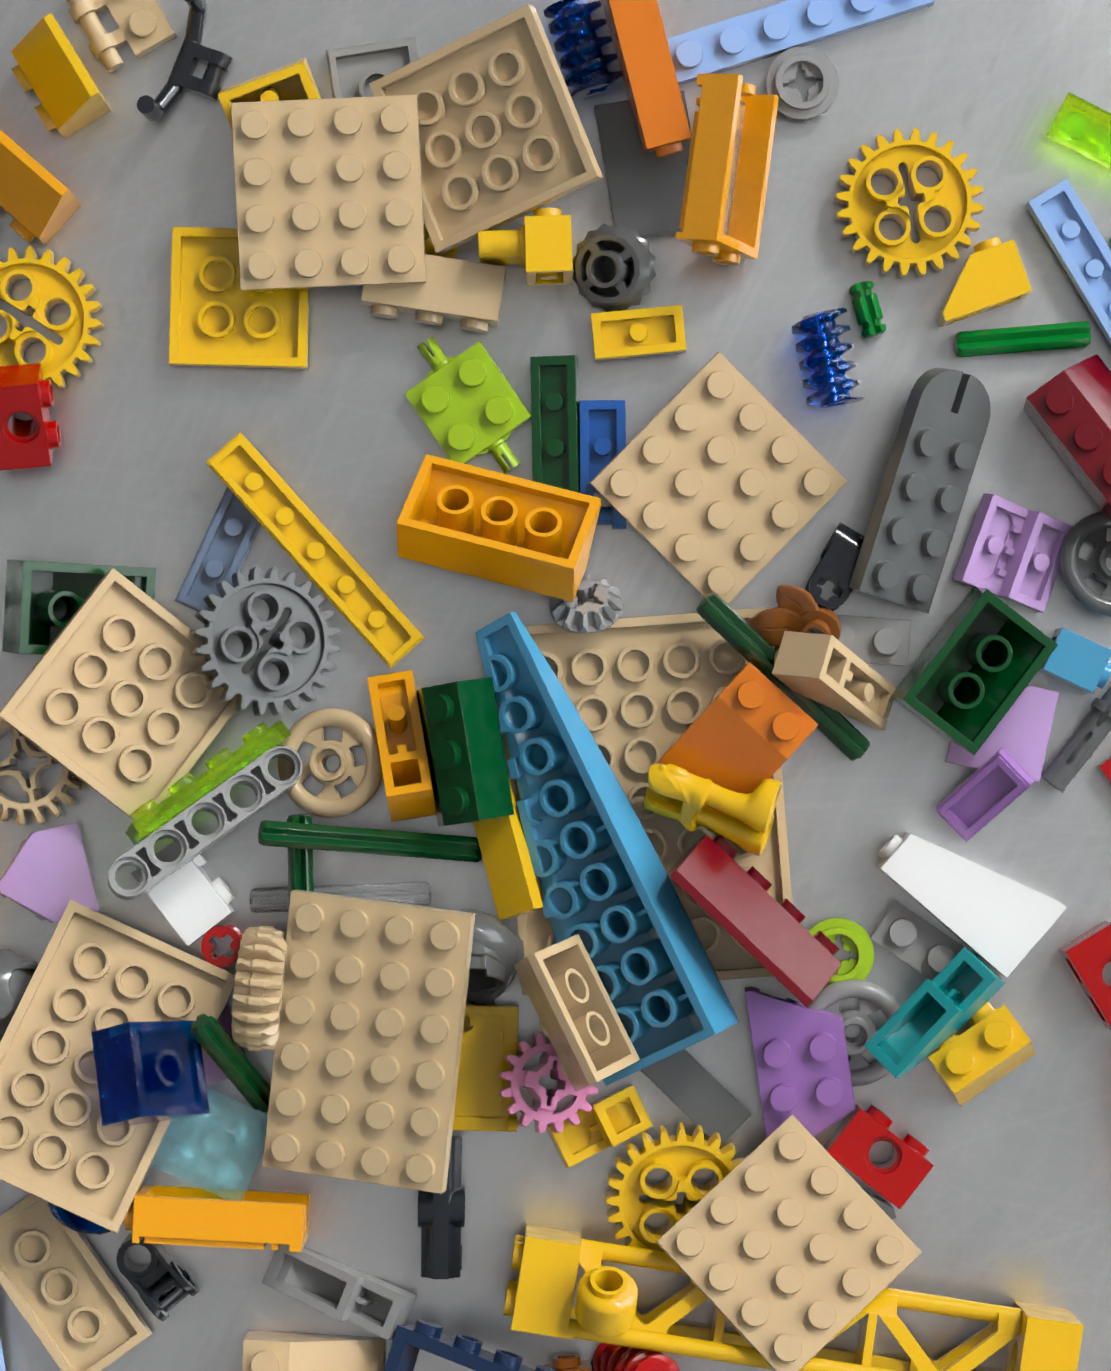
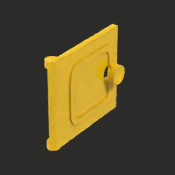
(481, 1058)

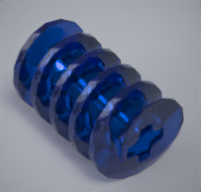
(582, 47)
(826, 359)

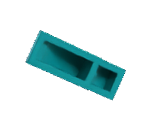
(934, 1013)

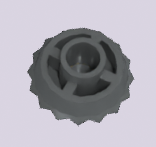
(613, 267)

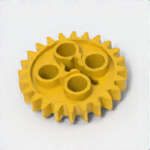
(950, 198)
(49, 287)
(679, 1156)

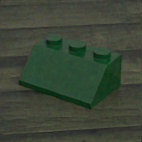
(974, 669)
(465, 751)

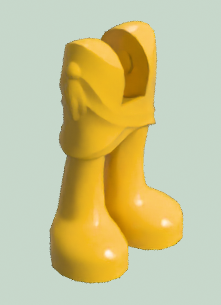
(689, 799)

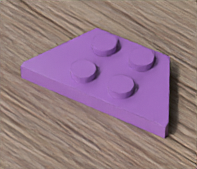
(799, 1062)

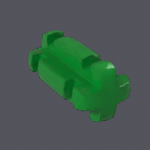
(867, 309)

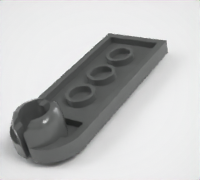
(923, 489)

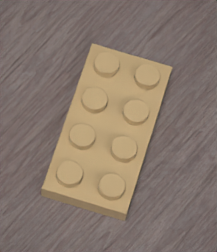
(65, 1290)

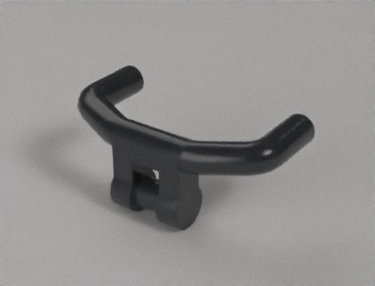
(181, 75)

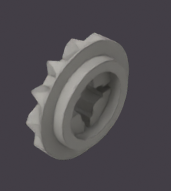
(815, 67)
(589, 616)

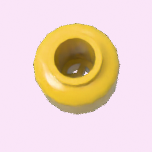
(606, 1301)

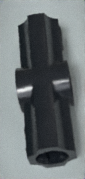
(441, 1222)

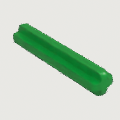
(1022, 339)

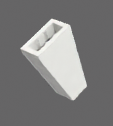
(976, 904)

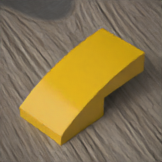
(606, 1125)

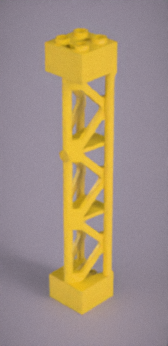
(544, 1292)

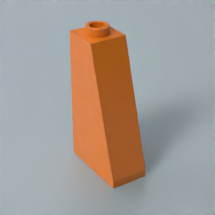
(648, 74)

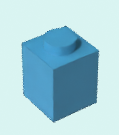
(1078, 662)

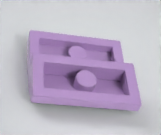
(1012, 552)
(1020, 733)

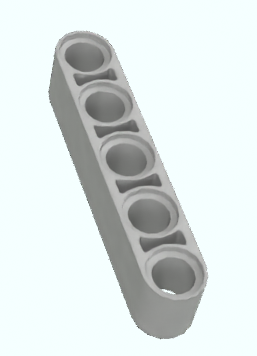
(221, 806)

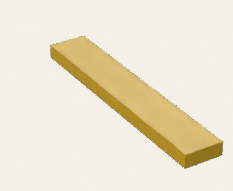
(315, 550)

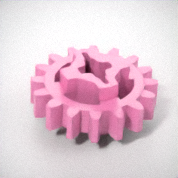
(543, 1102)

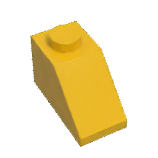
(986, 281)

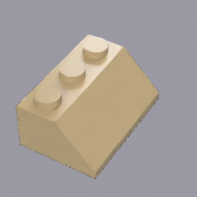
(576, 1012)

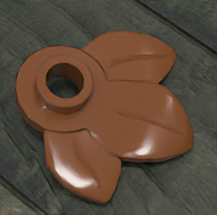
(794, 613)

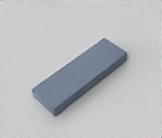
(220, 552)

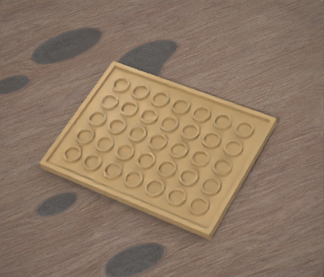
(637, 695)

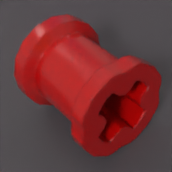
(208, 945)

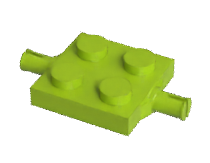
(468, 405)

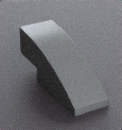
(340, 1290)

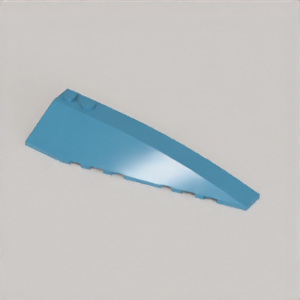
(598, 861)

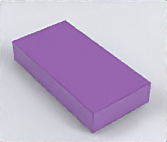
(984, 794)

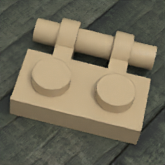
(139, 23)

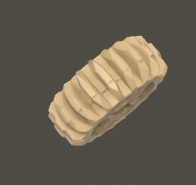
(33, 783)
(259, 988)

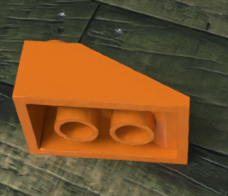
(742, 734)

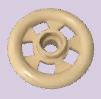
(366, 777)

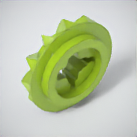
(853, 939)

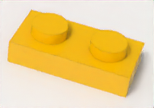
(638, 332)

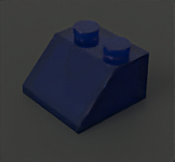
(149, 1072)

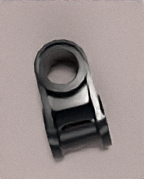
(837, 566)
(156, 1278)

